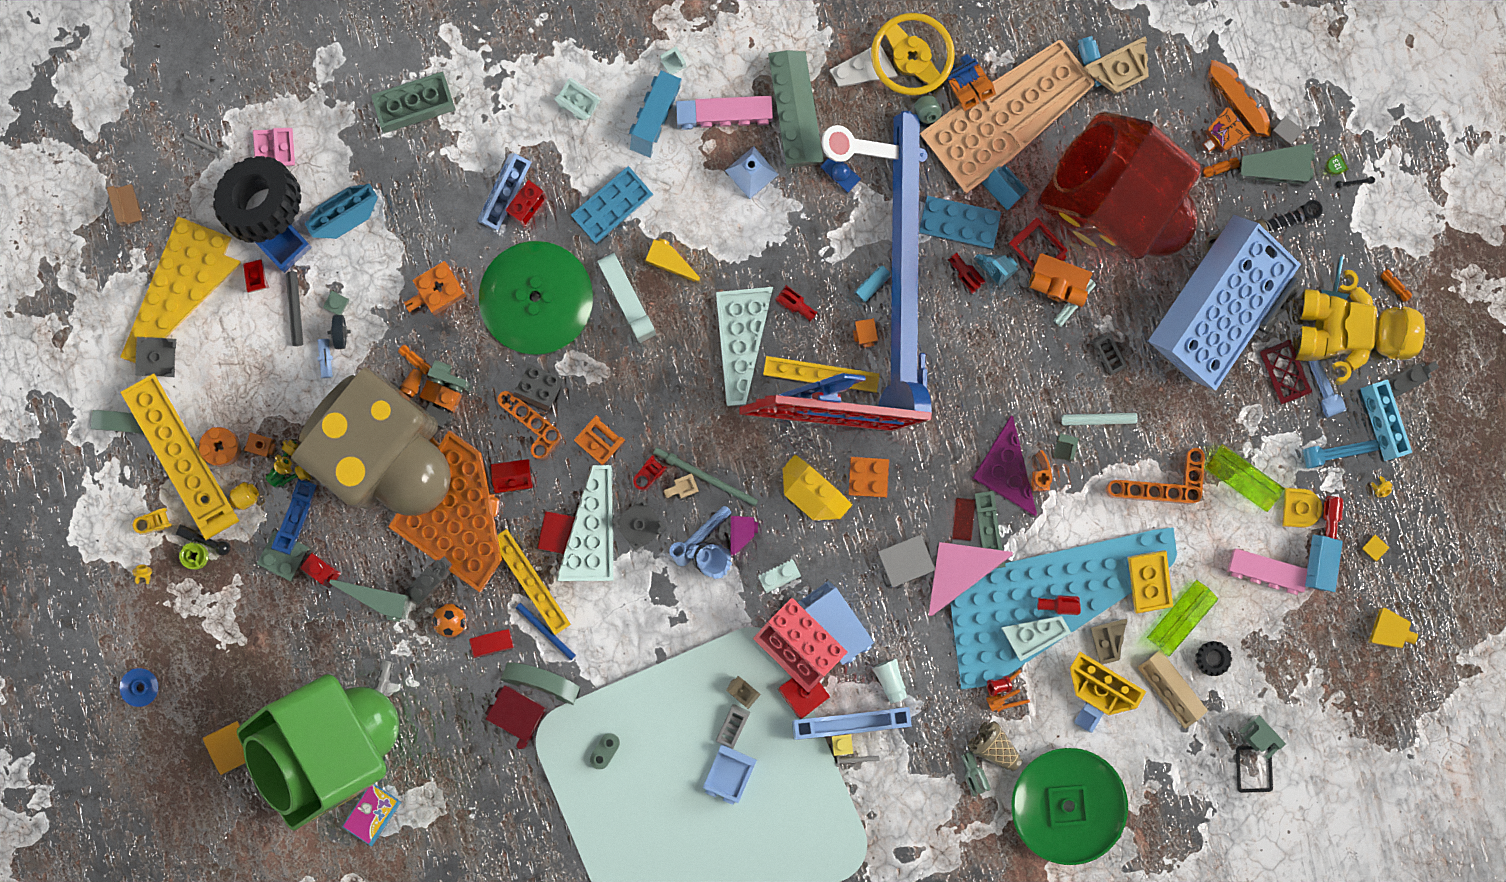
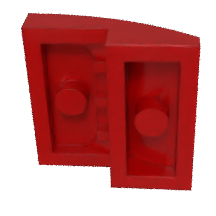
(555, 532)

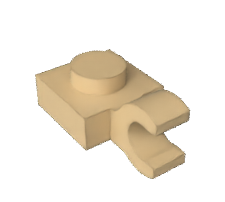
(684, 487)

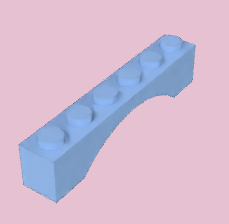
(851, 723)

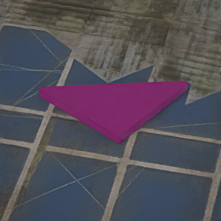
(1005, 469)

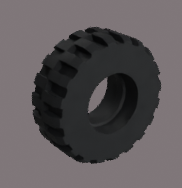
(272, 214)

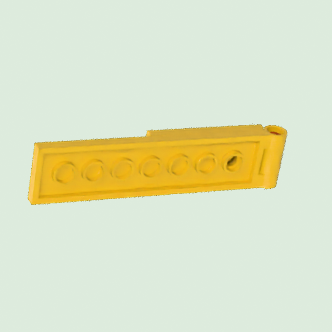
(179, 456)

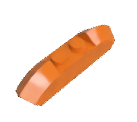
(1245, 107)

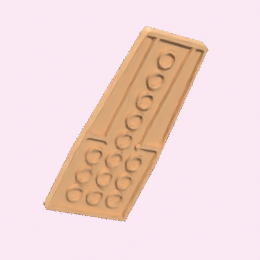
(1002, 126)

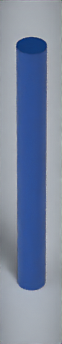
(545, 631)

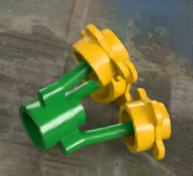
(283, 466)

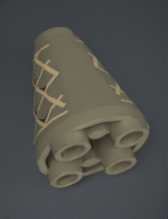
(995, 746)

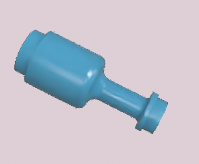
(1089, 53)

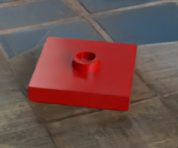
(800, 700)

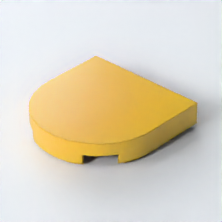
(1300, 508)

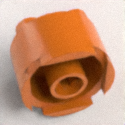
(210, 452)

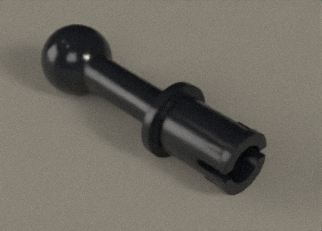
(222, 547)

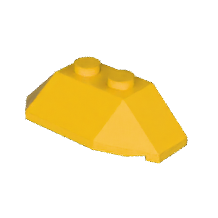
(812, 491)
(1103, 687)

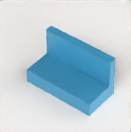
(1005, 186)

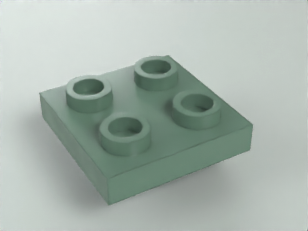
(441, 375)

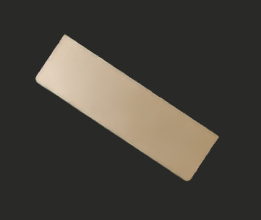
(1172, 689)

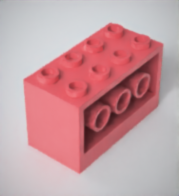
(800, 645)

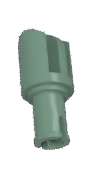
(975, 775)

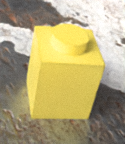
(842, 744)

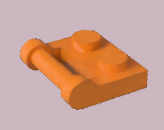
(595, 445)

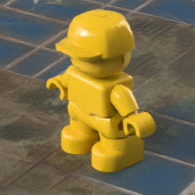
(1354, 329)

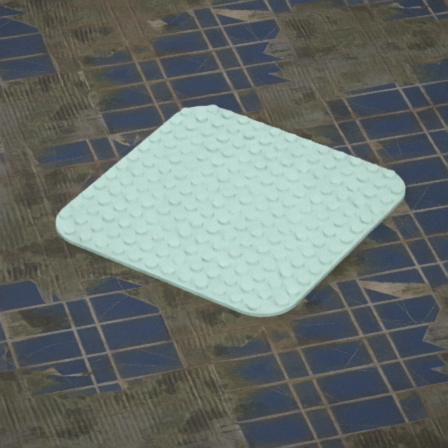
(649, 806)

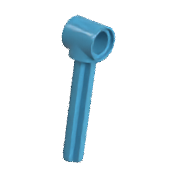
(1316, 456)

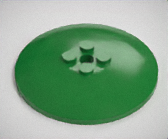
(543, 324)
(1098, 806)

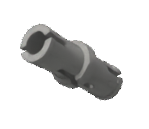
(383, 676)

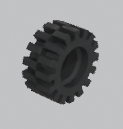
(1202, 661)

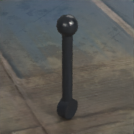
(1370, 180)

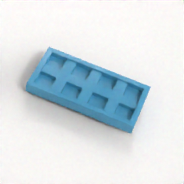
(612, 205)
(960, 222)

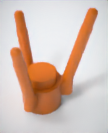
(997, 701)

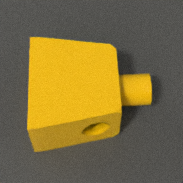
(1391, 630)

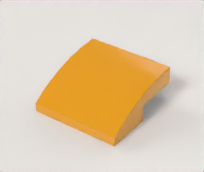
(225, 748)

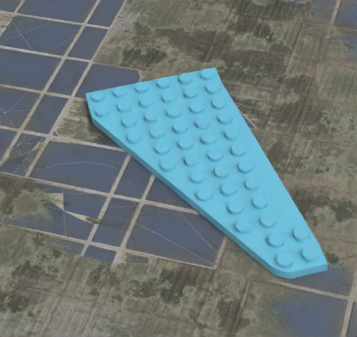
(1010, 597)

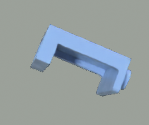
(729, 774)

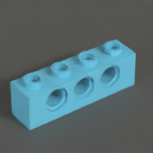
(1386, 420)

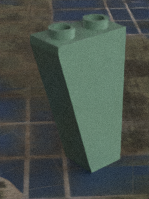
(1279, 165)

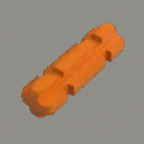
(1221, 167)
(1396, 285)
(414, 359)

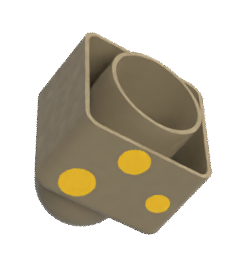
(374, 447)

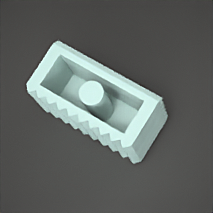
(779, 576)

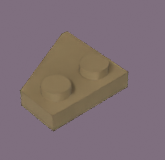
(1109, 640)

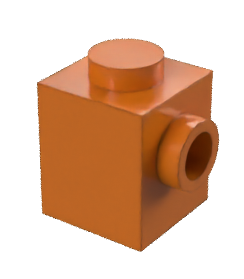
(865, 333)
(260, 445)

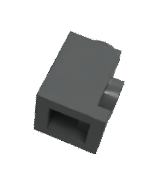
(440, 414)

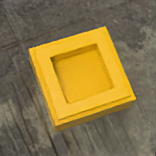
(1375, 548)

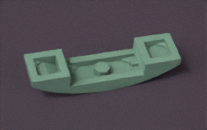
(115, 421)
(988, 521)
(541, 680)

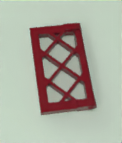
(1277, 386)

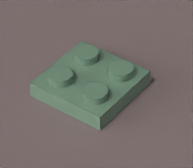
(281, 563)

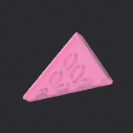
(959, 569)

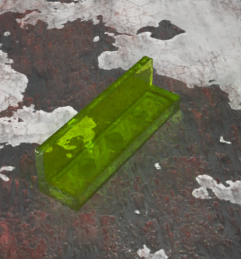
(1244, 478)
(1183, 618)

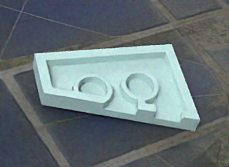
(1036, 635)

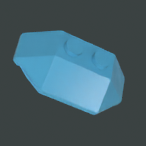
(342, 212)

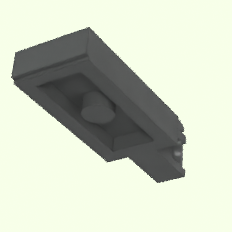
(1411, 378)

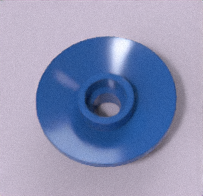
(129, 686)

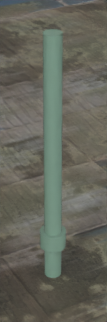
(672, 459)

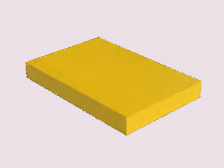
(1150, 581)

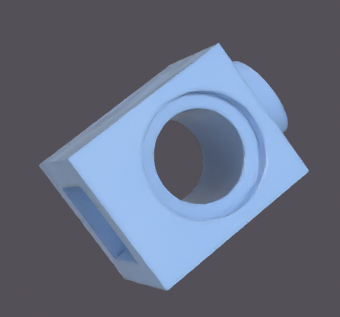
(686, 114)

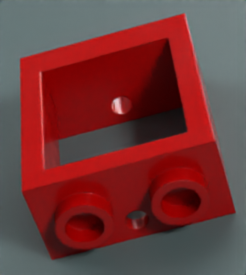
(528, 197)
(1027, 231)

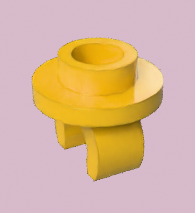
(1384, 489)
(142, 571)

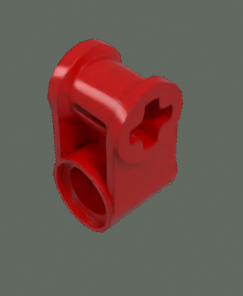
(649, 473)

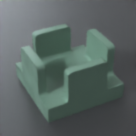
(1262, 736)

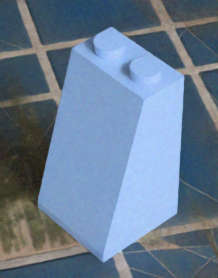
(838, 619)

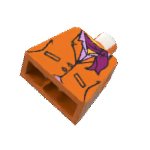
(1225, 132)

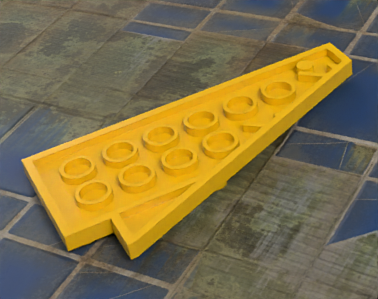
(185, 276)

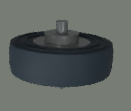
(339, 332)

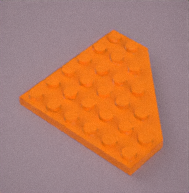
(462, 523)

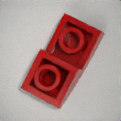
(491, 643)

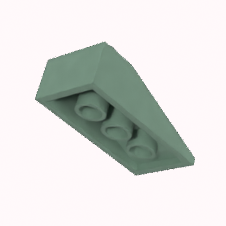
(384, 602)

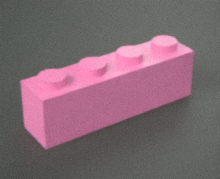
(734, 111)
(1267, 570)

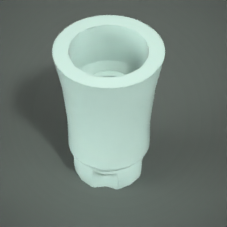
(891, 680)

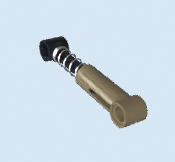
(1300, 214)

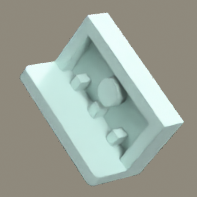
(577, 100)

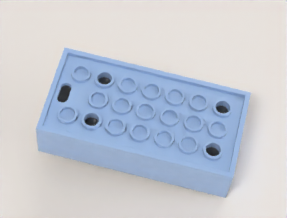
(1224, 302)

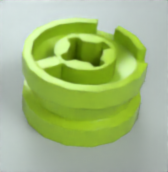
(201, 558)

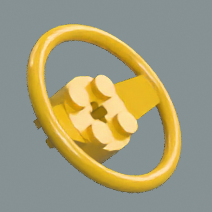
(903, 45)

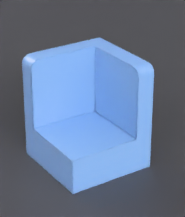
(1088, 717)

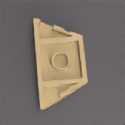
(1121, 67)

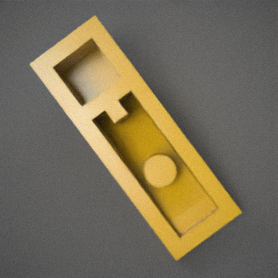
(667, 258)

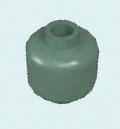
(928, 109)

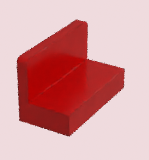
(511, 476)

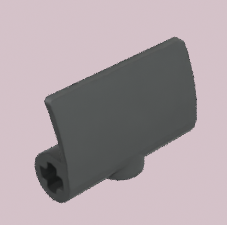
(1280, 305)

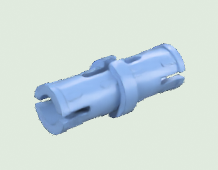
(326, 371)

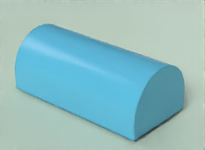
(872, 283)

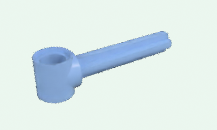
(1332, 403)
(697, 537)

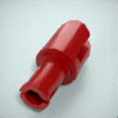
(967, 273)
(794, 303)
(1332, 515)
(1061, 604)

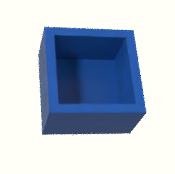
(285, 248)

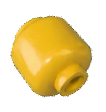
(243, 496)

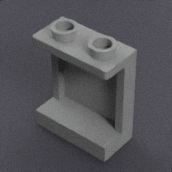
(905, 561)

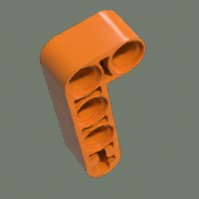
(527, 421)

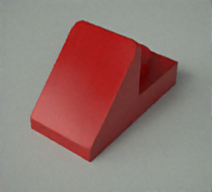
(255, 276)

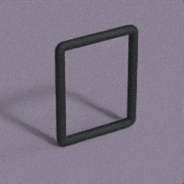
(1239, 772)

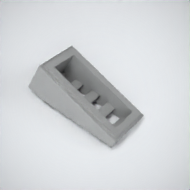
(740, 711)

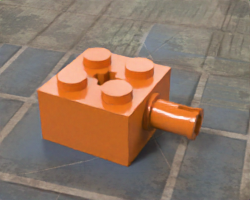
(427, 292)

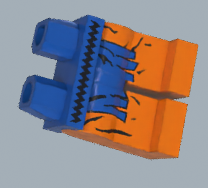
(967, 76)

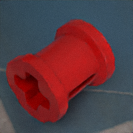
(999, 686)

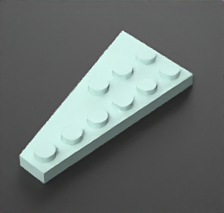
(741, 329)
(591, 537)

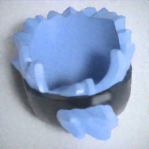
(710, 559)

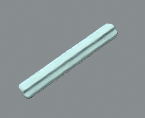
(1096, 419)

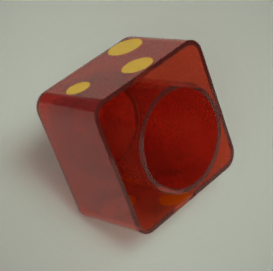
(1125, 188)

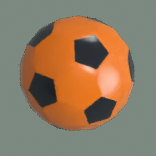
(449, 620)

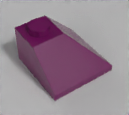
(741, 532)

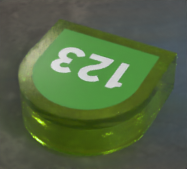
(1336, 165)

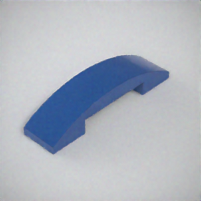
(295, 517)

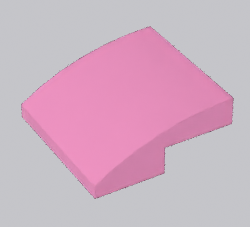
(275, 144)

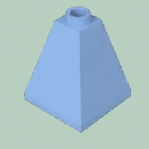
(751, 179)

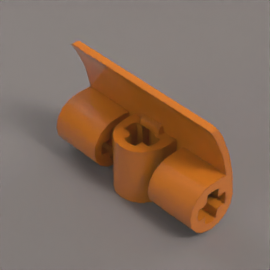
(1060, 280)
(1041, 479)

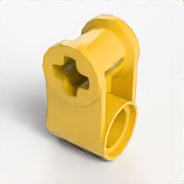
(153, 522)

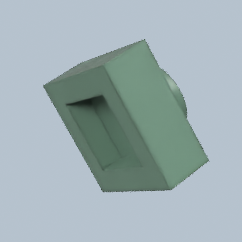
(336, 303)

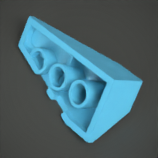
(997, 267)

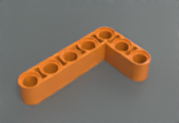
(1182, 490)

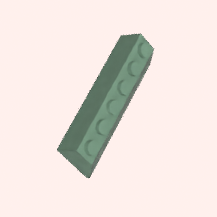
(795, 108)

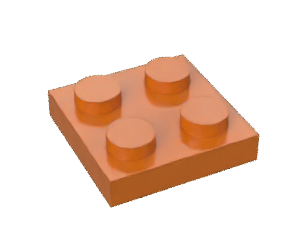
(868, 477)

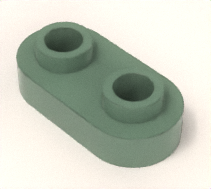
(604, 751)

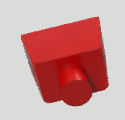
(320, 569)

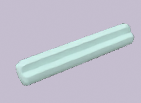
(1070, 308)

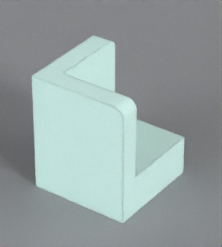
(673, 61)

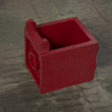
(516, 714)

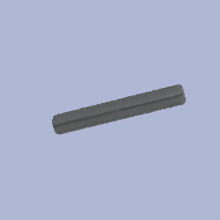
(294, 308)

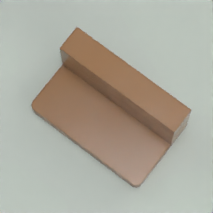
(124, 204)

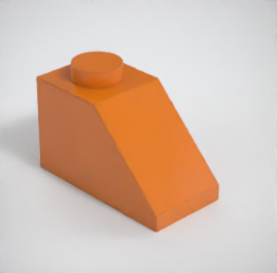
(440, 396)

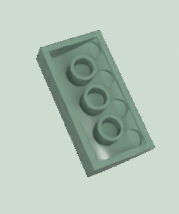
(413, 102)

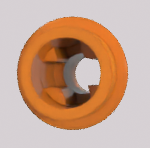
(411, 383)

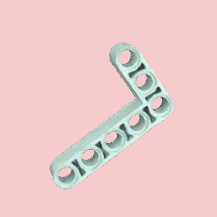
(626, 298)

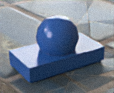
(841, 174)

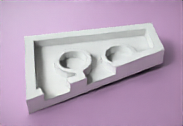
(860, 69)

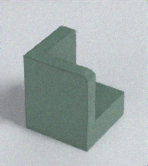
(1066, 447)

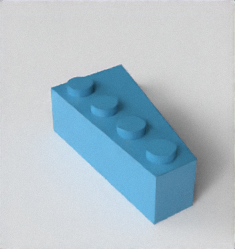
(654, 113)

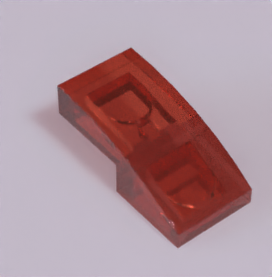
(963, 519)

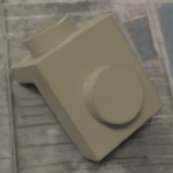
(743, 692)

